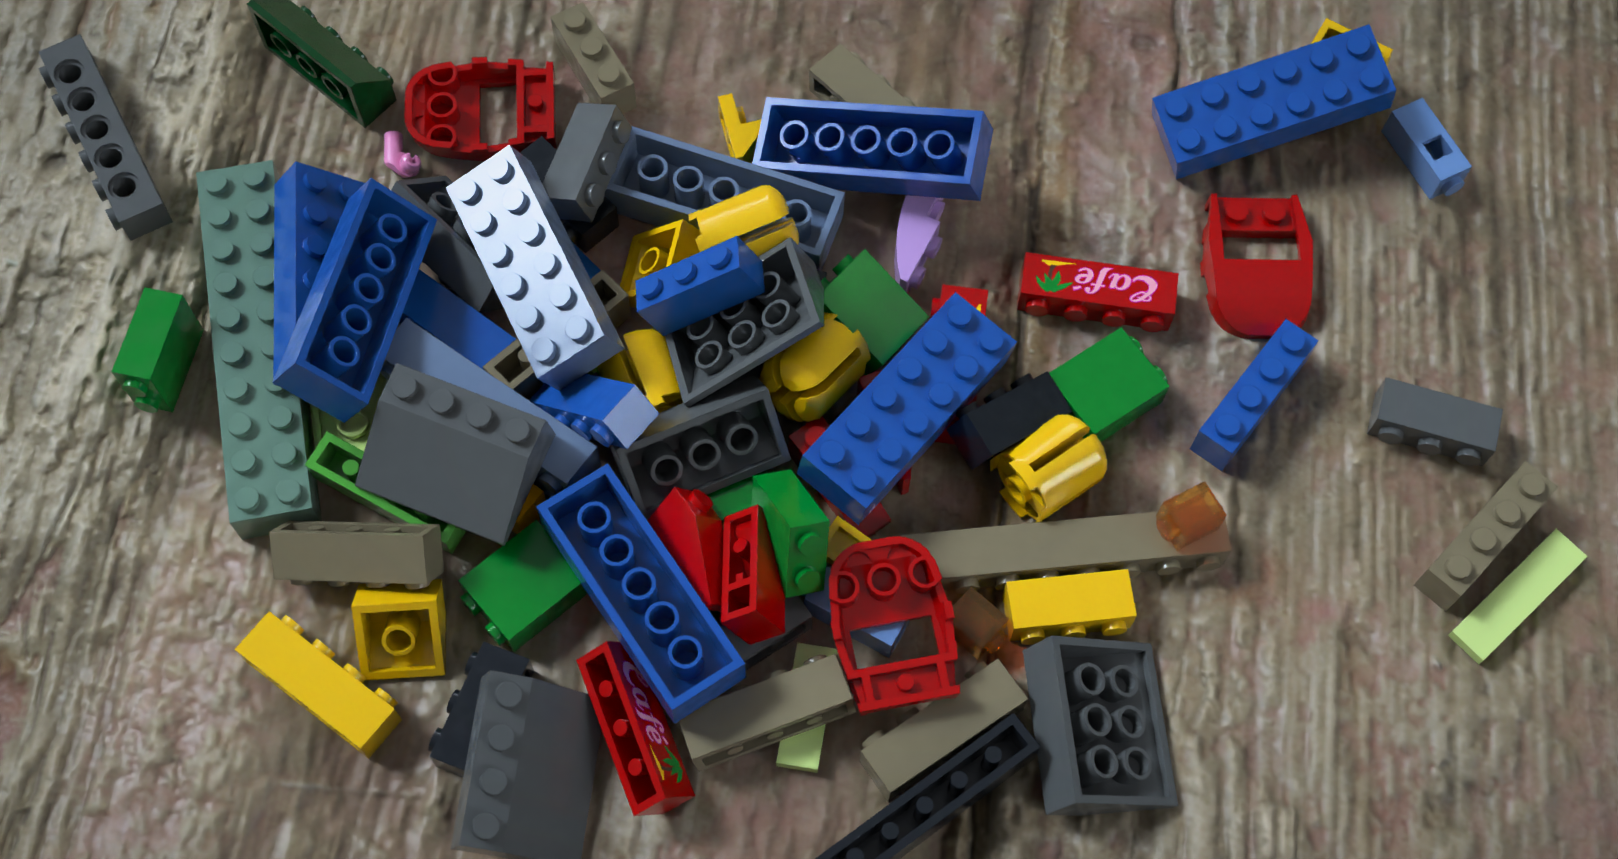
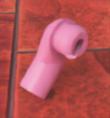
(396, 159)

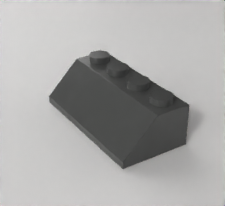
(450, 247)
(704, 445)

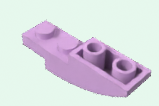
(916, 239)

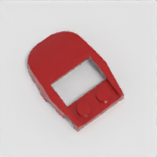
(446, 106)
(1256, 294)
(885, 585)

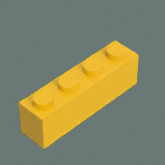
(320, 684)

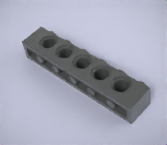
(95, 115)

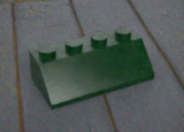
(323, 59)

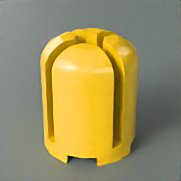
(744, 214)
(647, 366)
(815, 371)
(1050, 467)

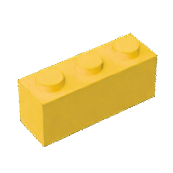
(1069, 606)

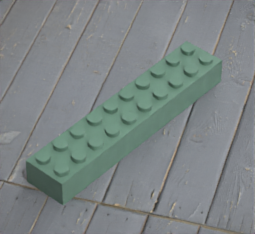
(261, 424)

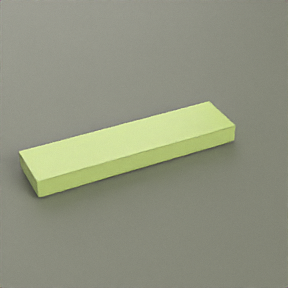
(1517, 596)

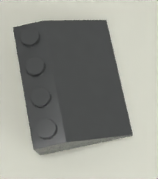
(753, 331)
(452, 453)
(1098, 726)
(527, 770)

